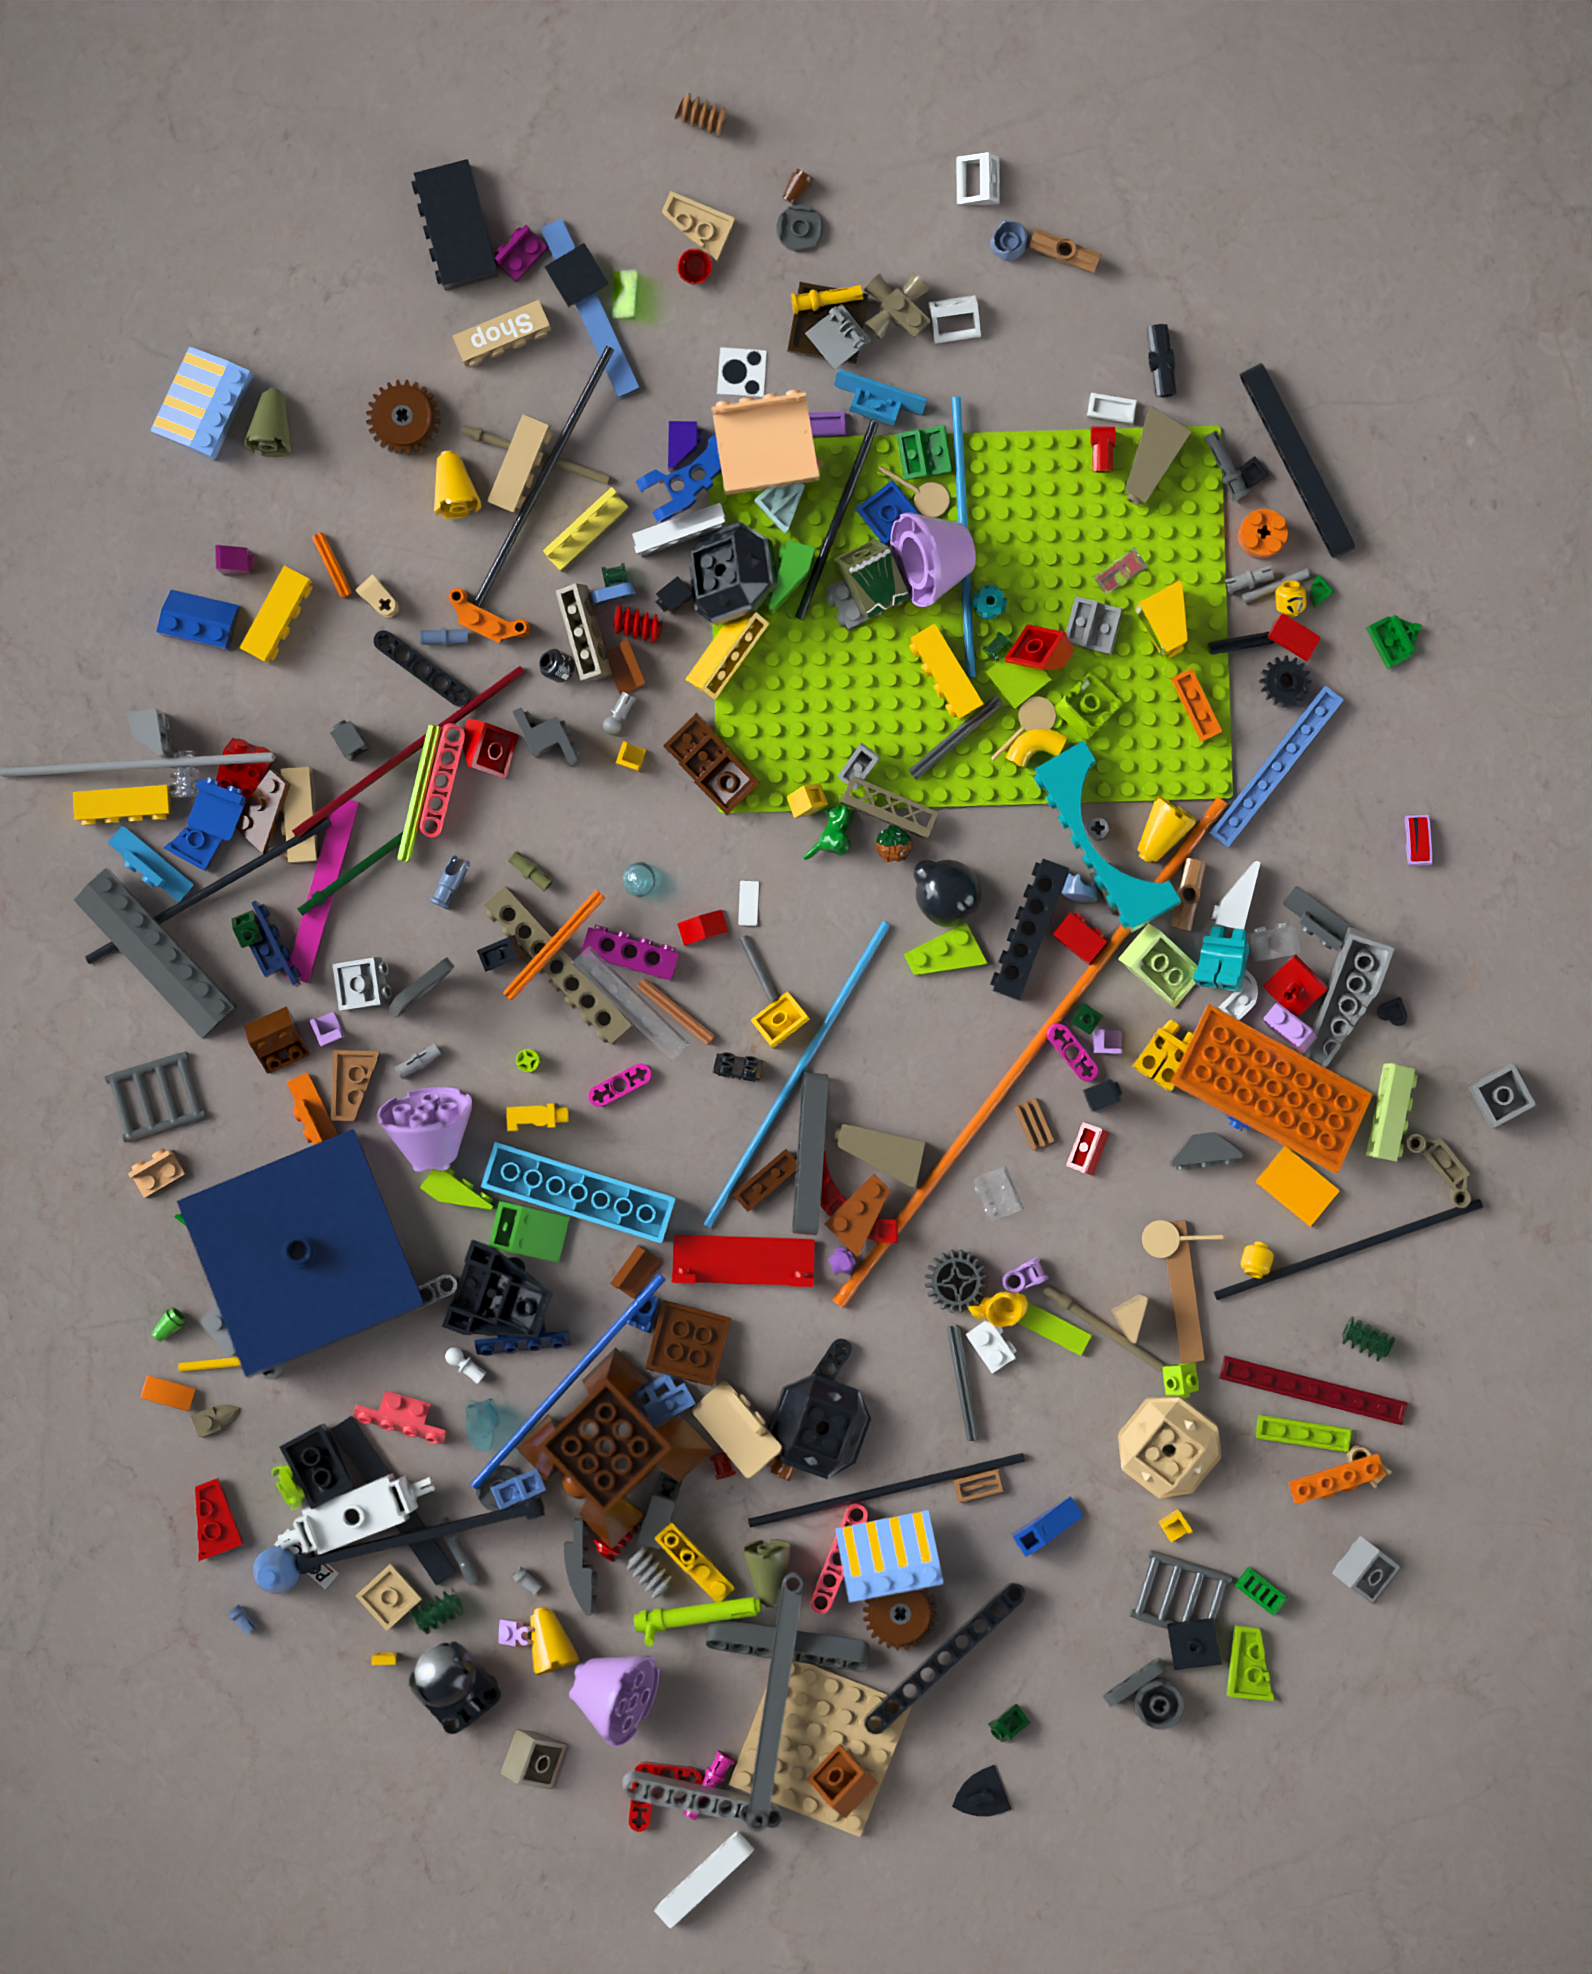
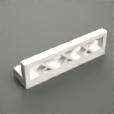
(679, 530)

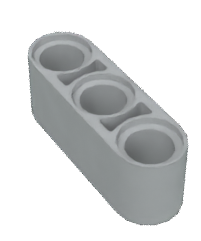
(436, 1288)

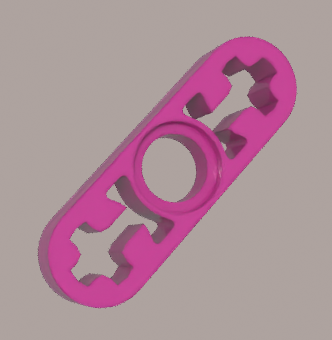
(1066, 1034)
(601, 1088)

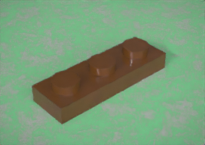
(766, 1180)

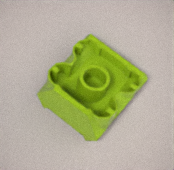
(1087, 706)

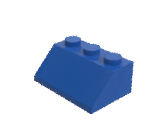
(198, 620)

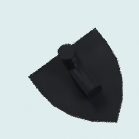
(982, 1794)

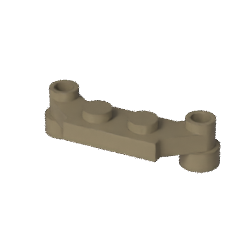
(1445, 1164)

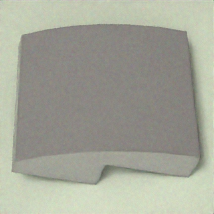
(1093, 625)

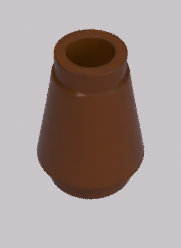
(797, 186)

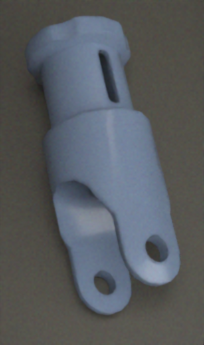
(449, 883)

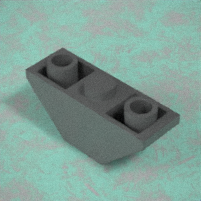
(1204, 1150)

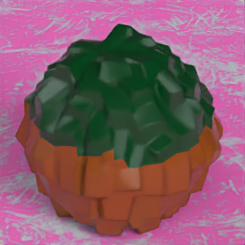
(893, 844)

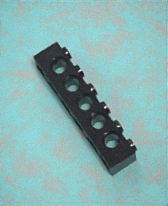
(1056, 875)

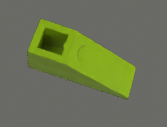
(449, 1189)

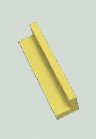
(585, 529)

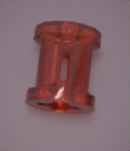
(722, 1465)

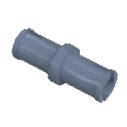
(443, 637)

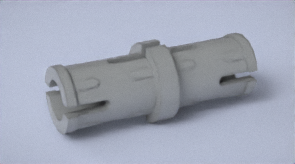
(1249, 579)
(418, 1061)

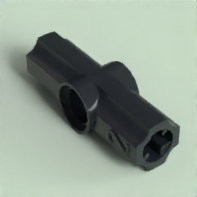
(1161, 360)

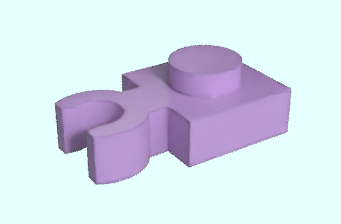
(513, 1633)

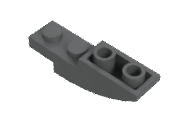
(580, 1576)

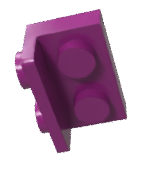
(520, 252)

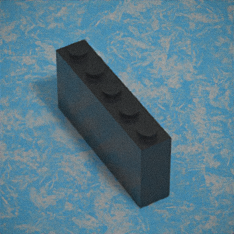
(454, 225)

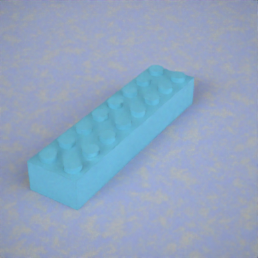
(578, 1192)

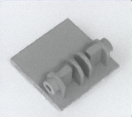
(838, 336)

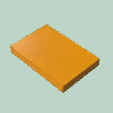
(1297, 1186)

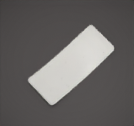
(748, 903)

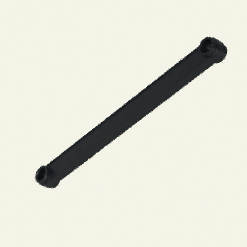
(531, 1508)

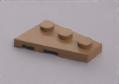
(350, 1081)

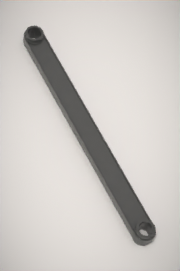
(775, 1702)

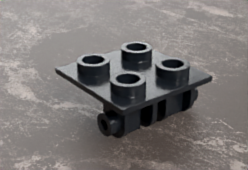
(730, 1065)

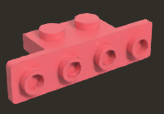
(402, 1415)

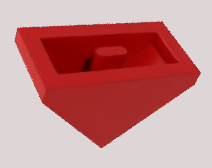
(702, 927)

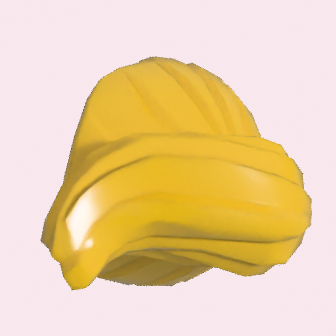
(1001, 1309)

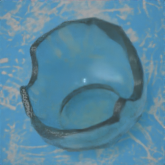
(641, 879)

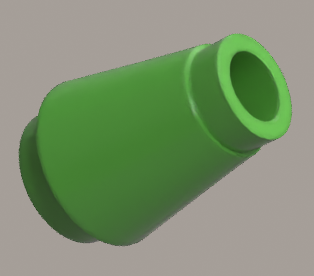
(168, 1324)

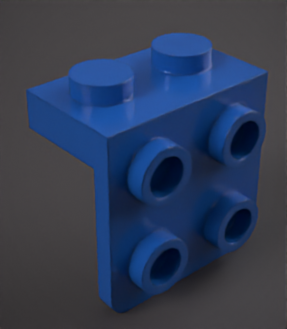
(216, 809)

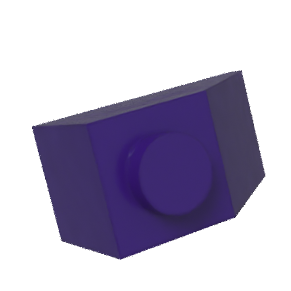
(682, 442)

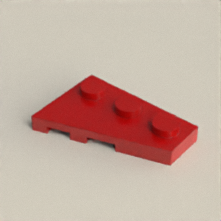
(215, 1521)

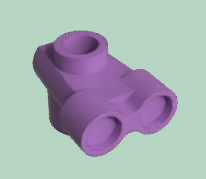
(842, 1261)

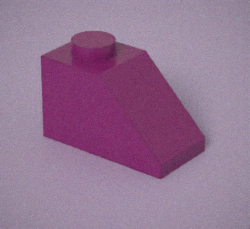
(234, 560)

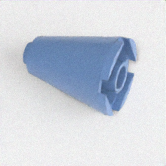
(276, 1570)

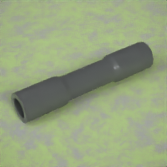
(465, 1564)

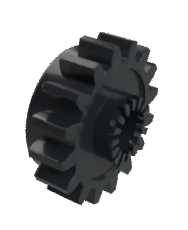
(1293, 672)

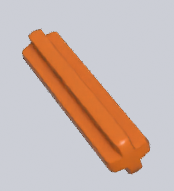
(332, 565)

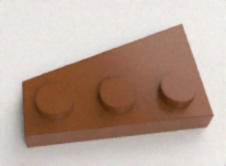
(857, 1216)

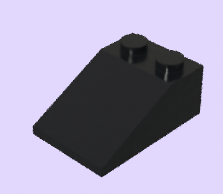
(317, 1465)

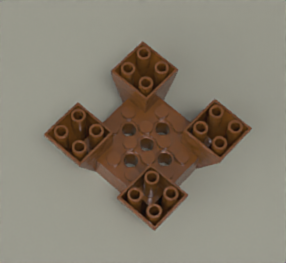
(566, 1447)

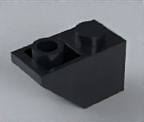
(1102, 1094)

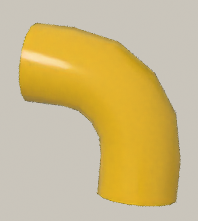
(1033, 742)

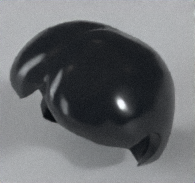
(946, 891)

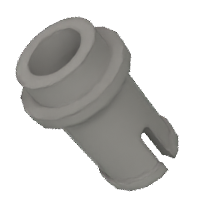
(526, 1580)

